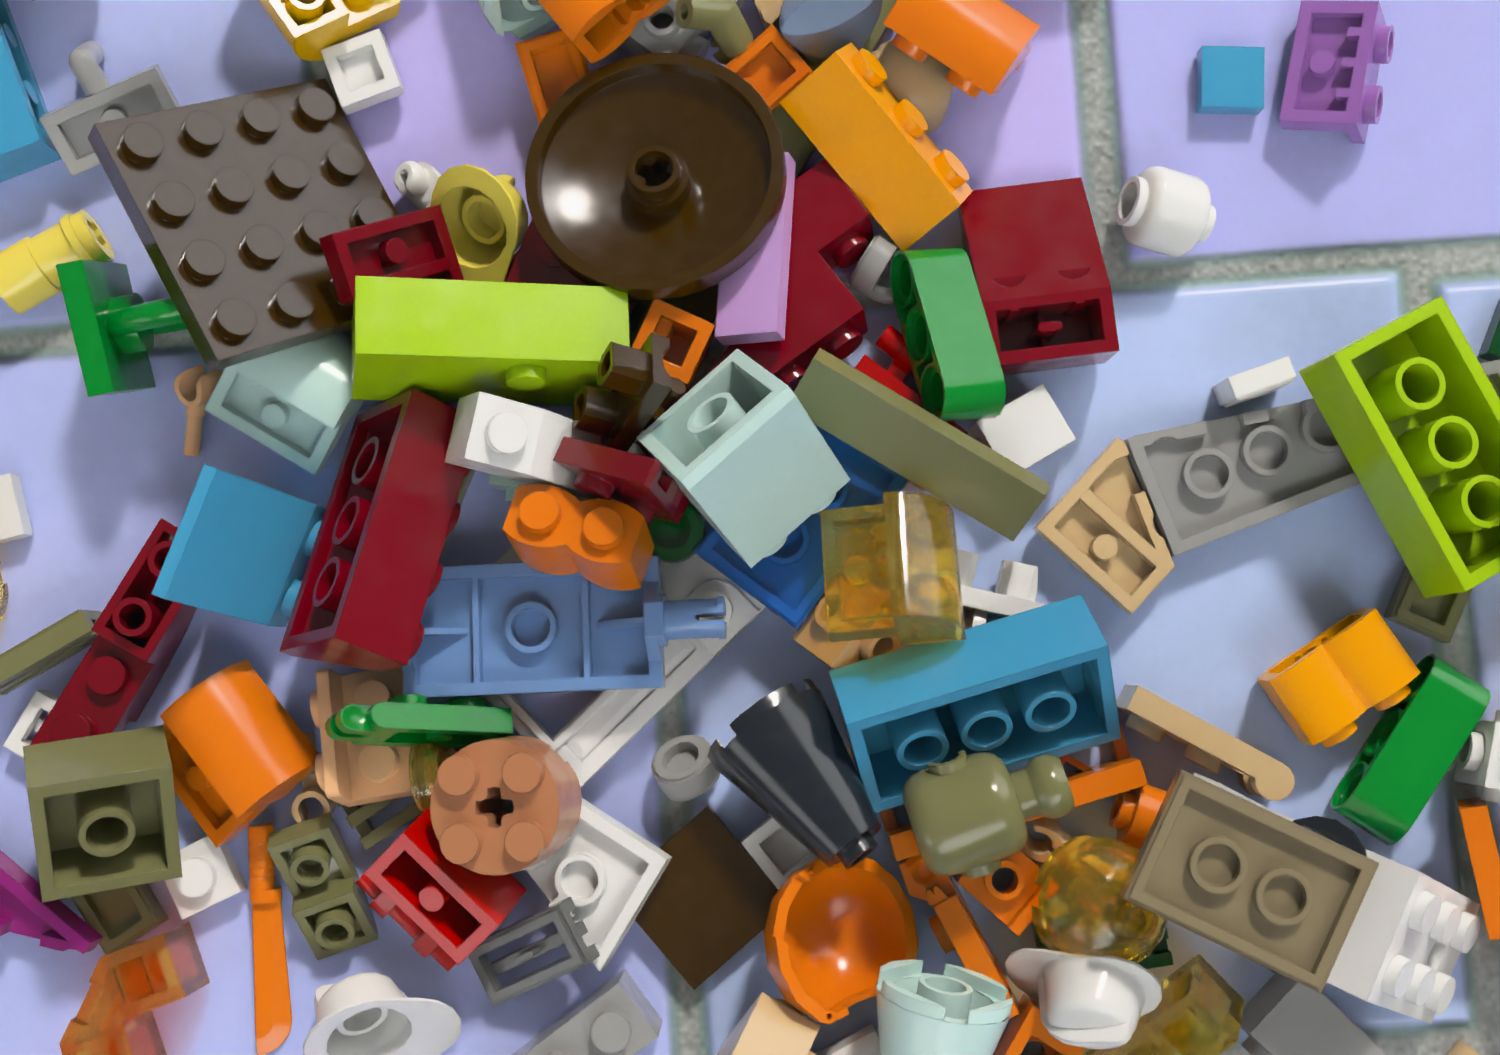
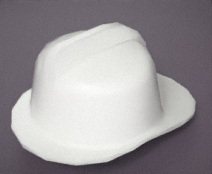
(1085, 998)
(376, 1018)

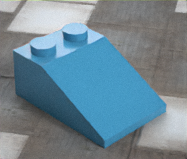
(240, 549)

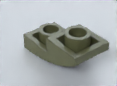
(323, 886)

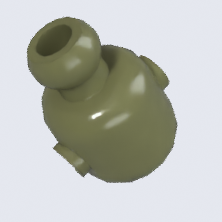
(975, 811)

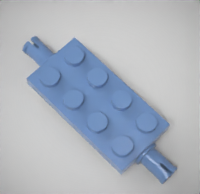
(549, 633)

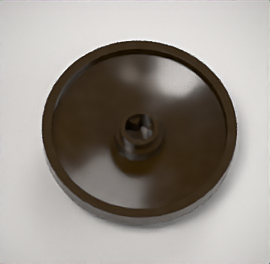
(656, 175)

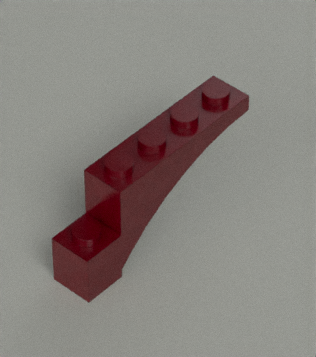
(821, 312)

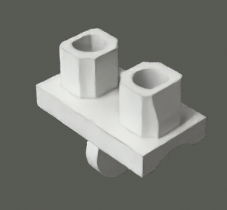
(1013, 592)

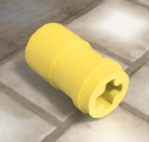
(30, 264)

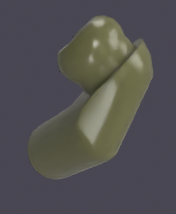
(724, 22)

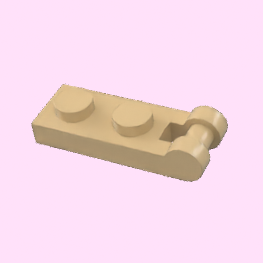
(1205, 743)

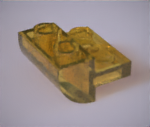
(893, 571)

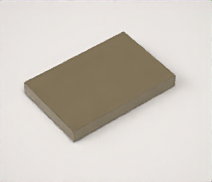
(1249, 880)

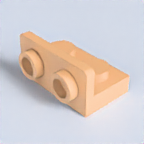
(351, 771)

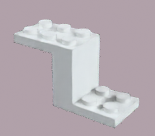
(1402, 939)

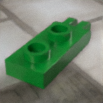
(411, 721)

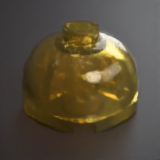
(1083, 904)

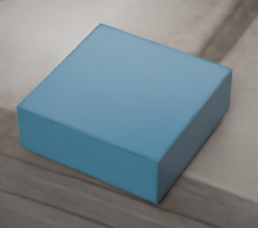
(1230, 80)

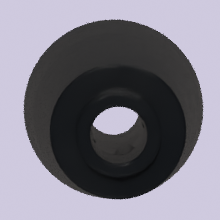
(801, 774)

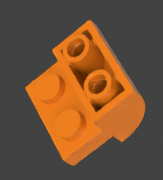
(972, 37)
(233, 750)

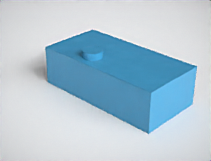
(1006, 690)

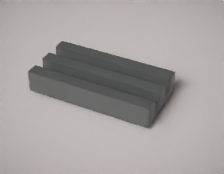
(568, 934)

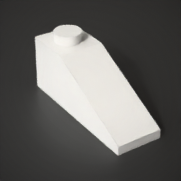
(514, 441)

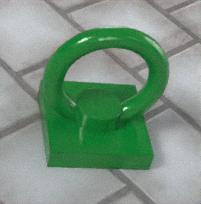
(113, 326)

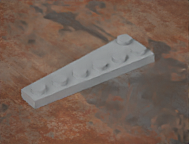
(1241, 469)

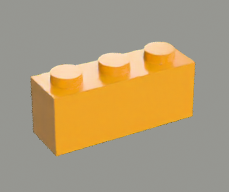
(878, 145)

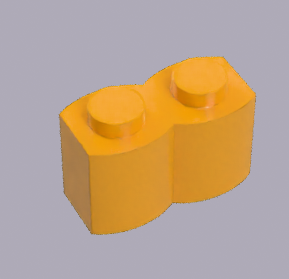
(1339, 678)

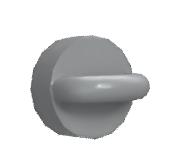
(872, 267)
(684, 768)

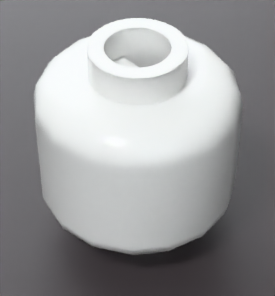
(1165, 211)

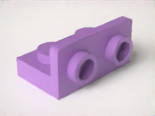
(1337, 68)

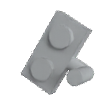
(103, 102)

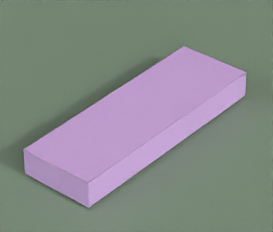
(755, 296)

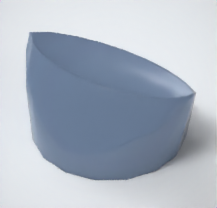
(825, 26)

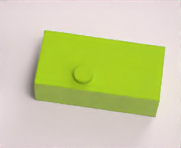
(483, 337)
(1421, 442)

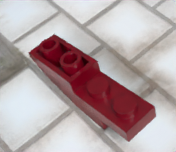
(128, 656)

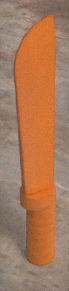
(270, 967)

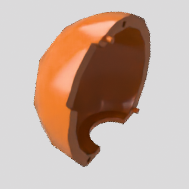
(834, 933)

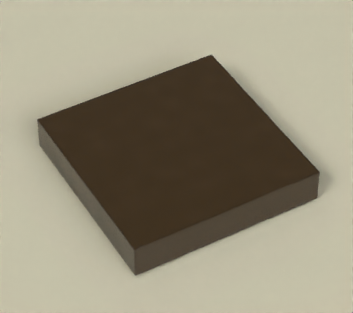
(706, 899)

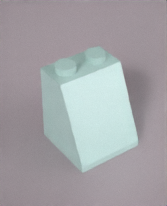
(746, 456)

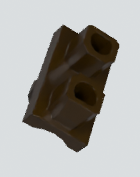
(638, 393)

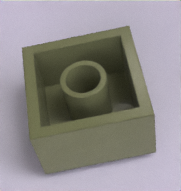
(102, 812)

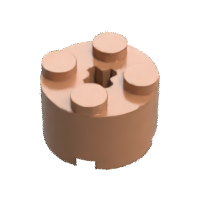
(469, 809)

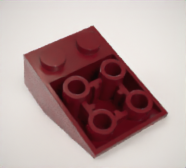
(1040, 275)

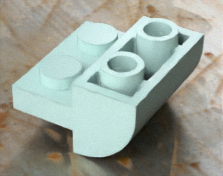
(291, 399)

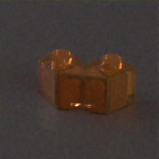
(126, 988)

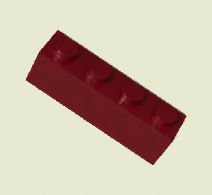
(380, 539)

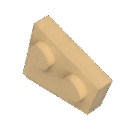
(1109, 530)

